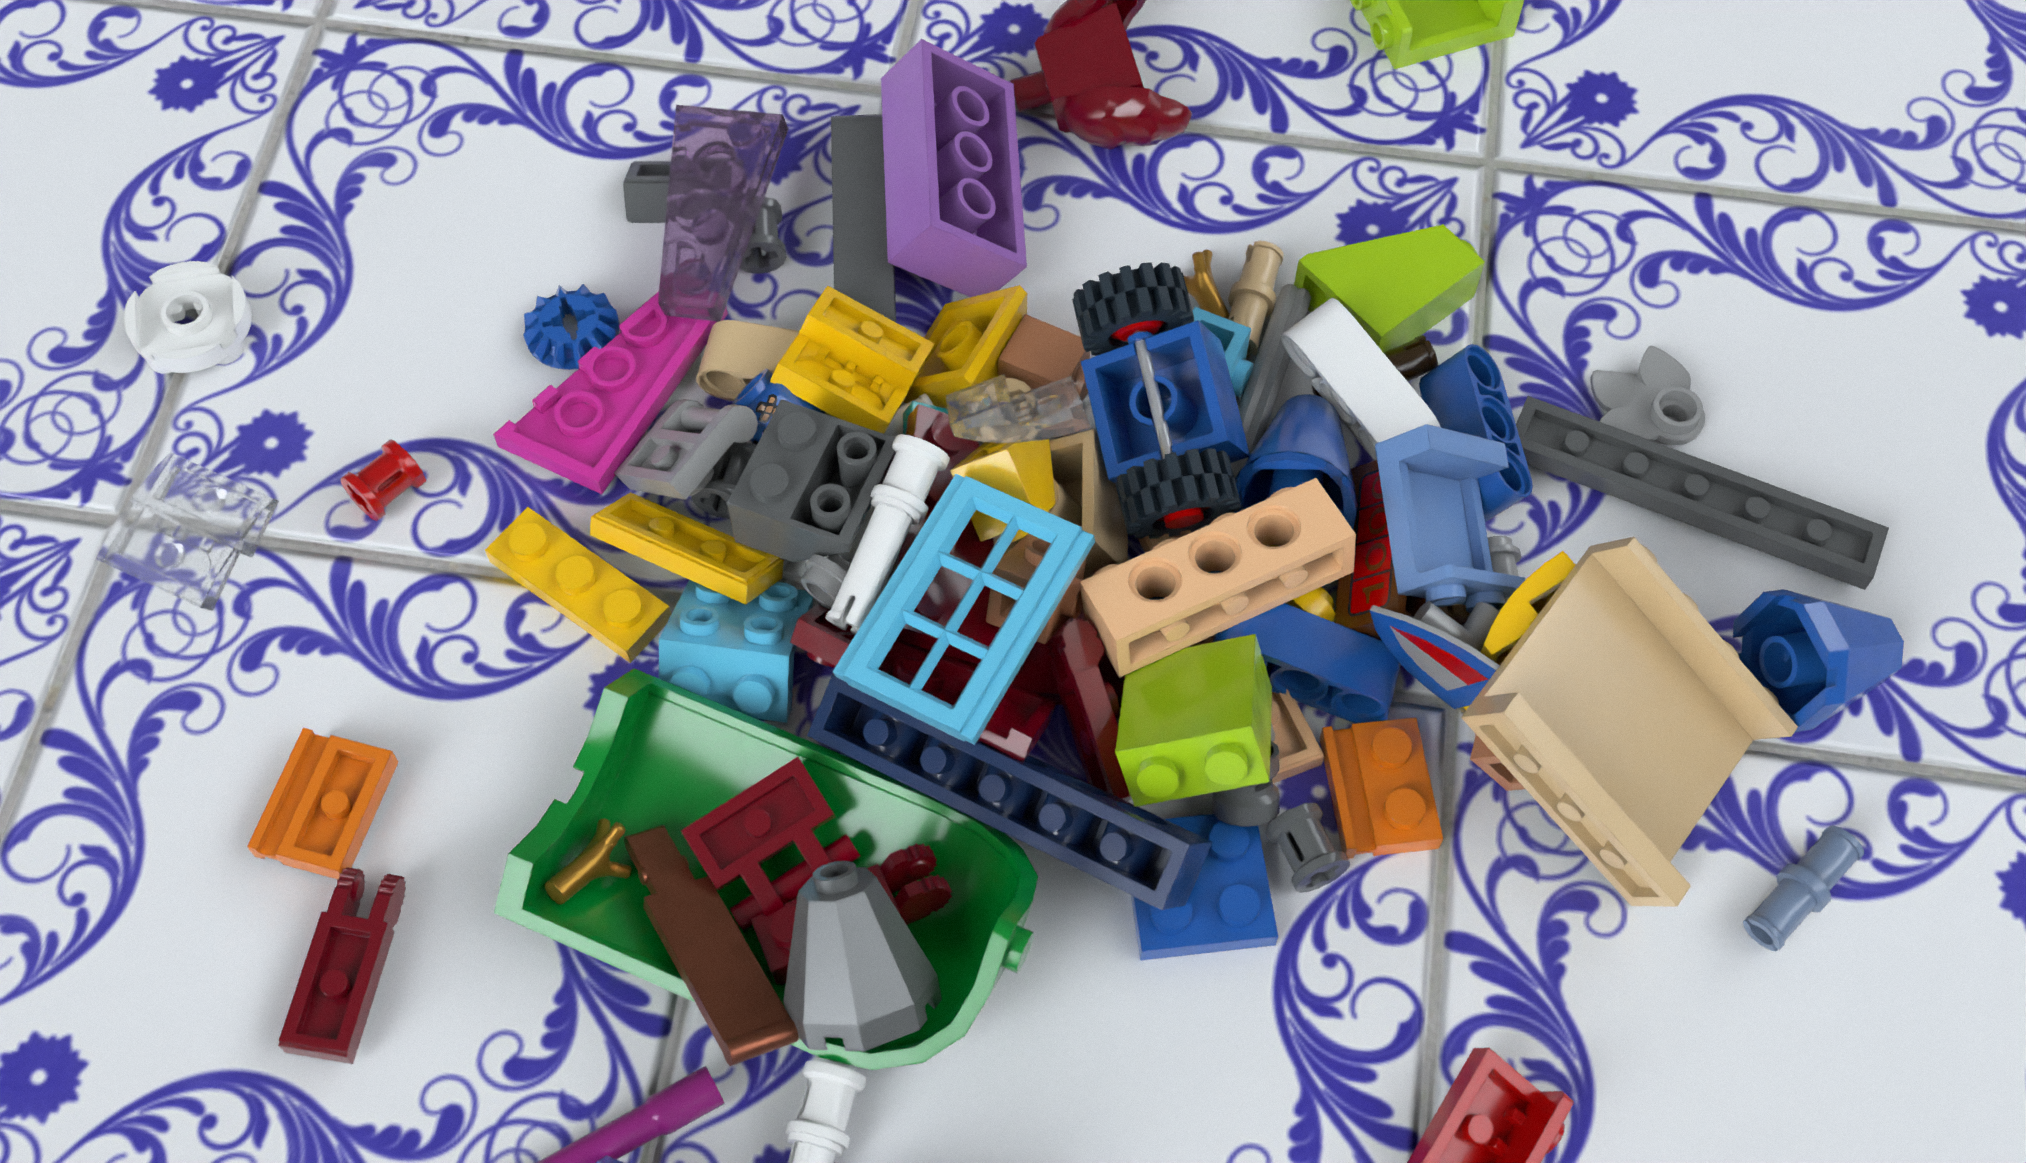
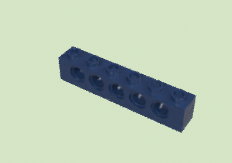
(1021, 799)

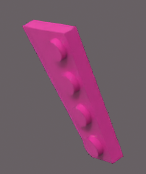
(611, 400)

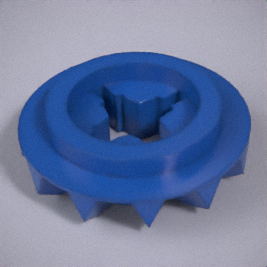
(550, 341)

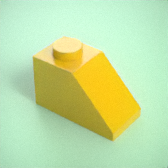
(1012, 468)

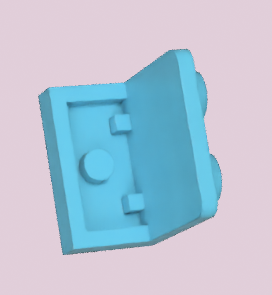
(735, 649)

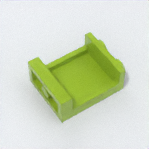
(1434, 28)

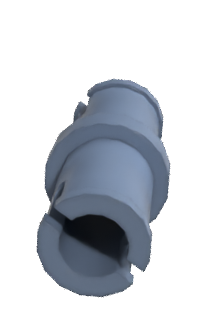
(1803, 888)

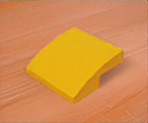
(852, 361)
(1524, 607)

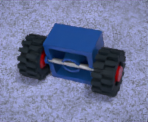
(1159, 400)

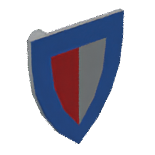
(1440, 649)

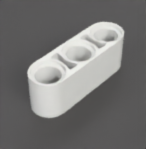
(1355, 376)

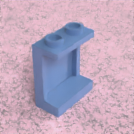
(1439, 516)

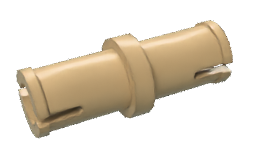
(1253, 294)

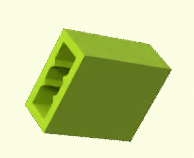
(1196, 722)

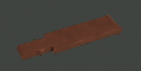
(709, 951)

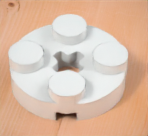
(195, 346)

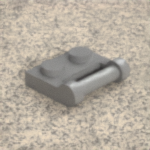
(684, 447)

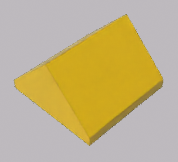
(968, 343)

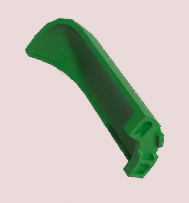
(676, 756)

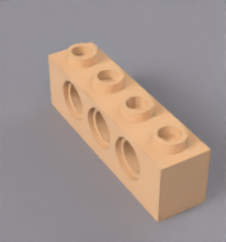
(1311, 552)

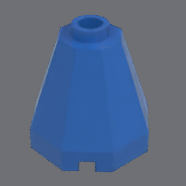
(1816, 652)

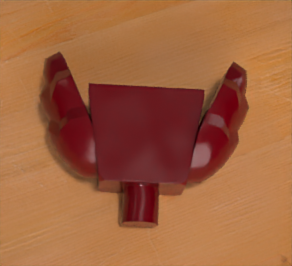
(1095, 78)

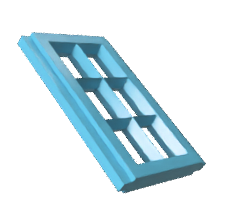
(1013, 640)

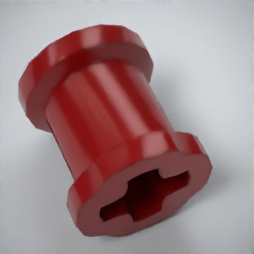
(383, 480)

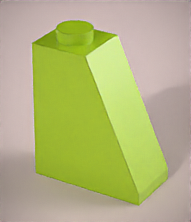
(1395, 282)

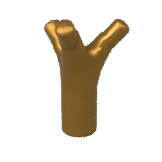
(1203, 287)
(590, 864)

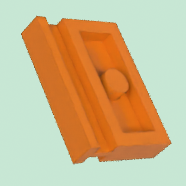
(1381, 788)
(323, 804)

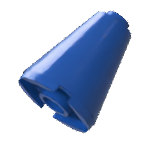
(1297, 447)

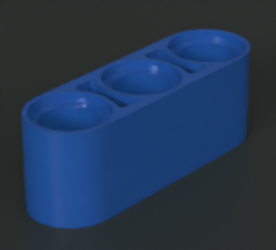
(1472, 399)
(1323, 663)

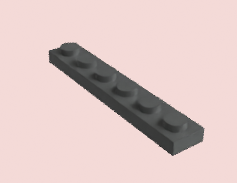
(1701, 493)

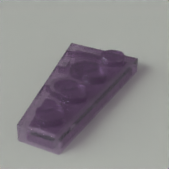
(713, 201)

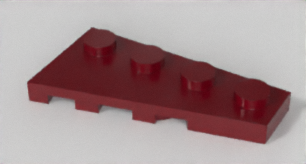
(947, 586)
(1014, 724)

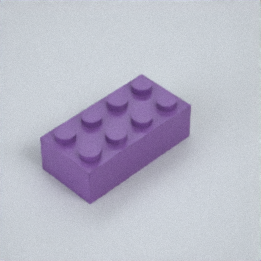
(952, 172)

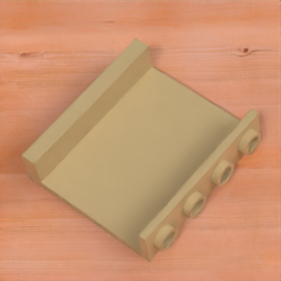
(1624, 716)

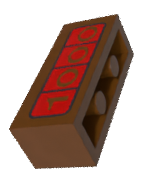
(1373, 573)

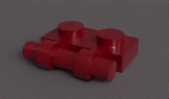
(758, 826)

